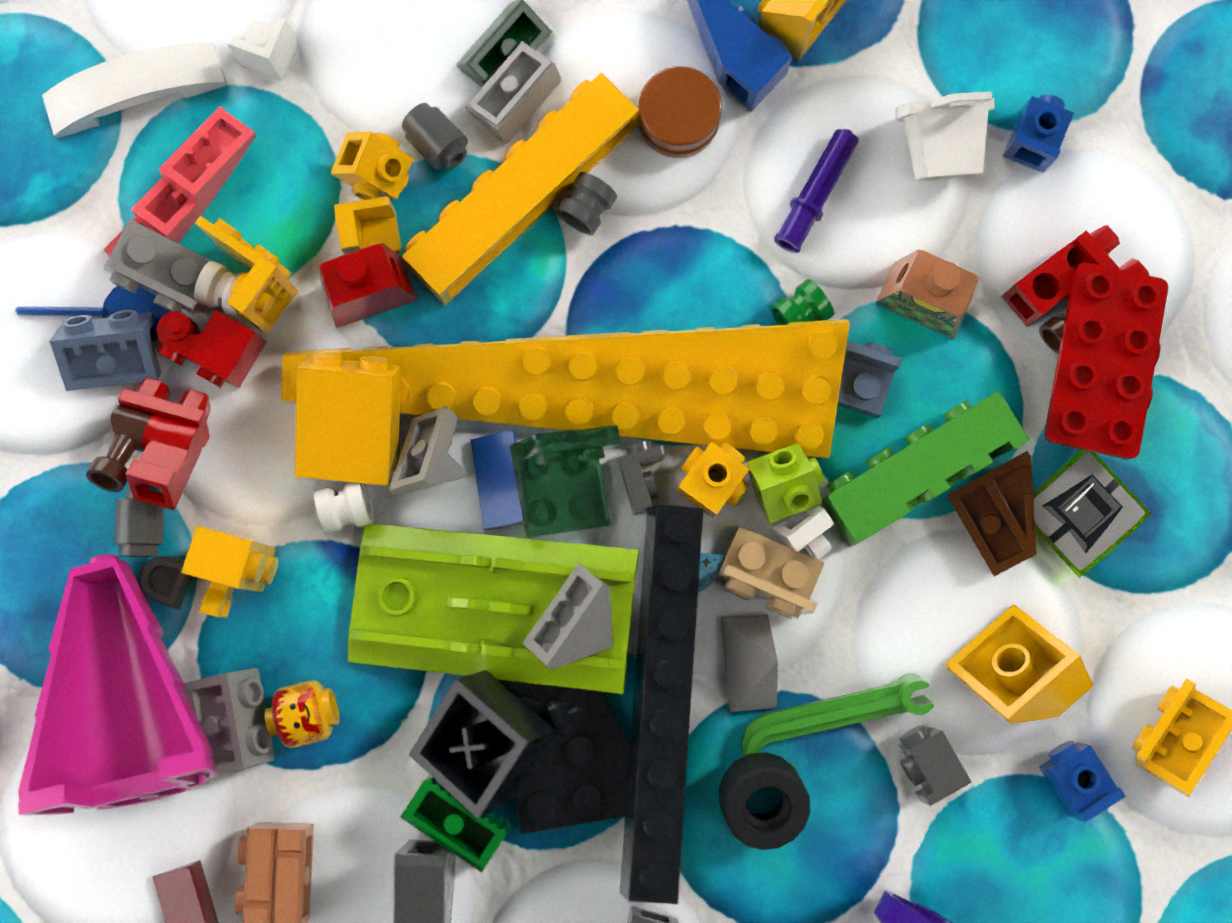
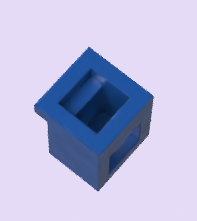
(1033, 144)
(1062, 774)

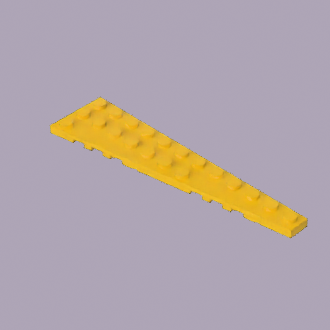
(688, 386)

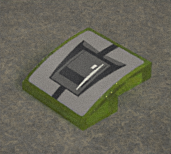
(1085, 511)

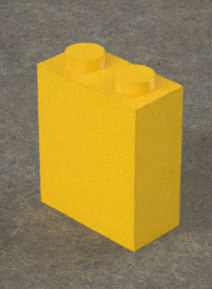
(347, 418)

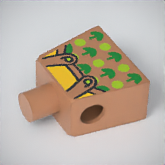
(929, 292)

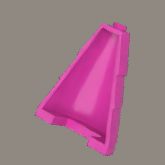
(111, 704)

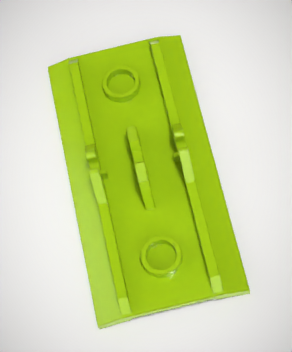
(472, 601)

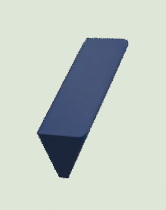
(496, 480)

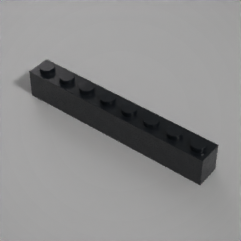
(661, 705)

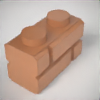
(276, 873)

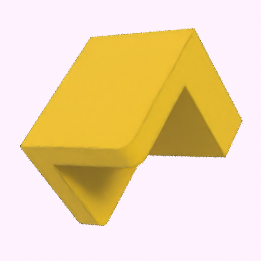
(367, 224)

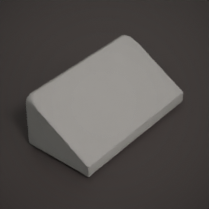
(514, 92)

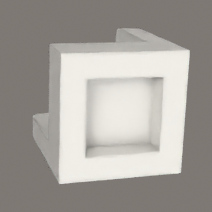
(266, 48)

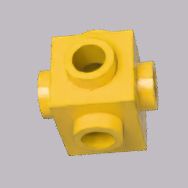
(372, 165)
(703, 491)

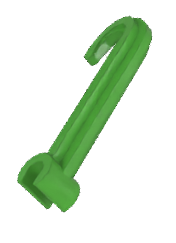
(836, 713)

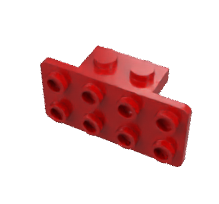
(1106, 361)

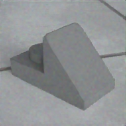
(425, 454)

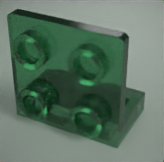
(562, 480)

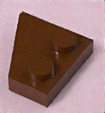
(1000, 513)

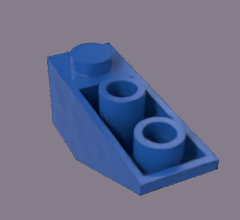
(740, 52)

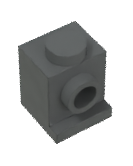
(932, 764)

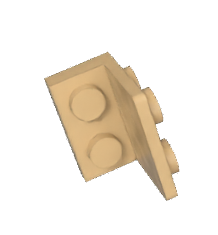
(770, 571)

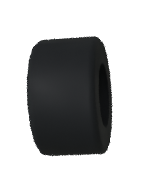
(778, 825)

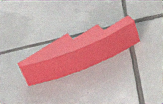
(192, 177)

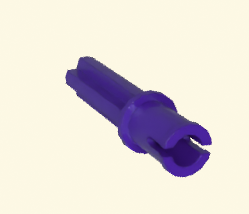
(809, 204)

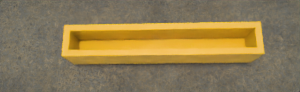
(521, 188)

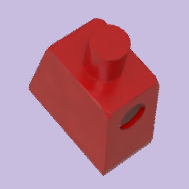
(365, 284)

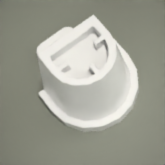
(947, 134)

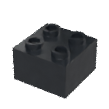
(481, 743)

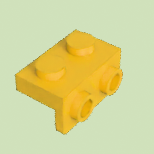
(1184, 738)

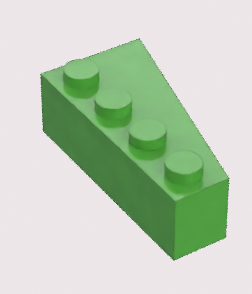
(923, 468)

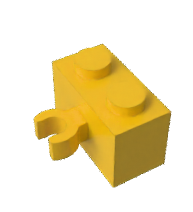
(228, 564)

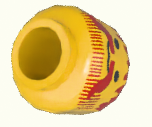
(302, 714)

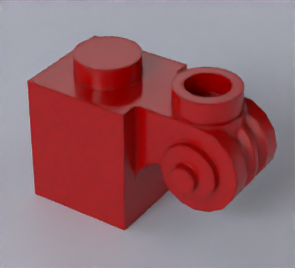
(222, 349)

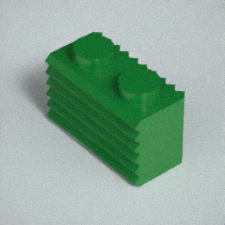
(453, 825)

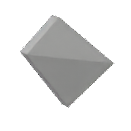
(574, 622)
(750, 663)

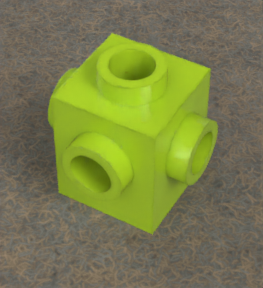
(785, 482)

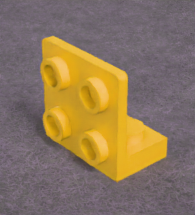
(262, 292)

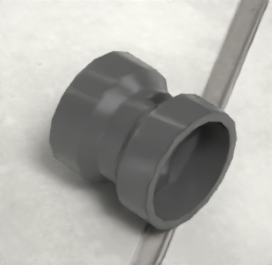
(586, 203)

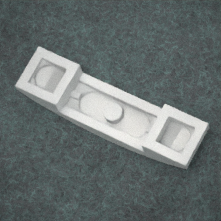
(131, 81)

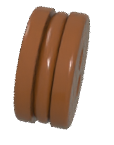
(679, 111)

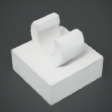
(806, 531)

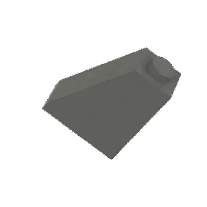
(423, 883)

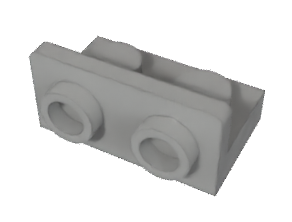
(155, 265)
(233, 718)

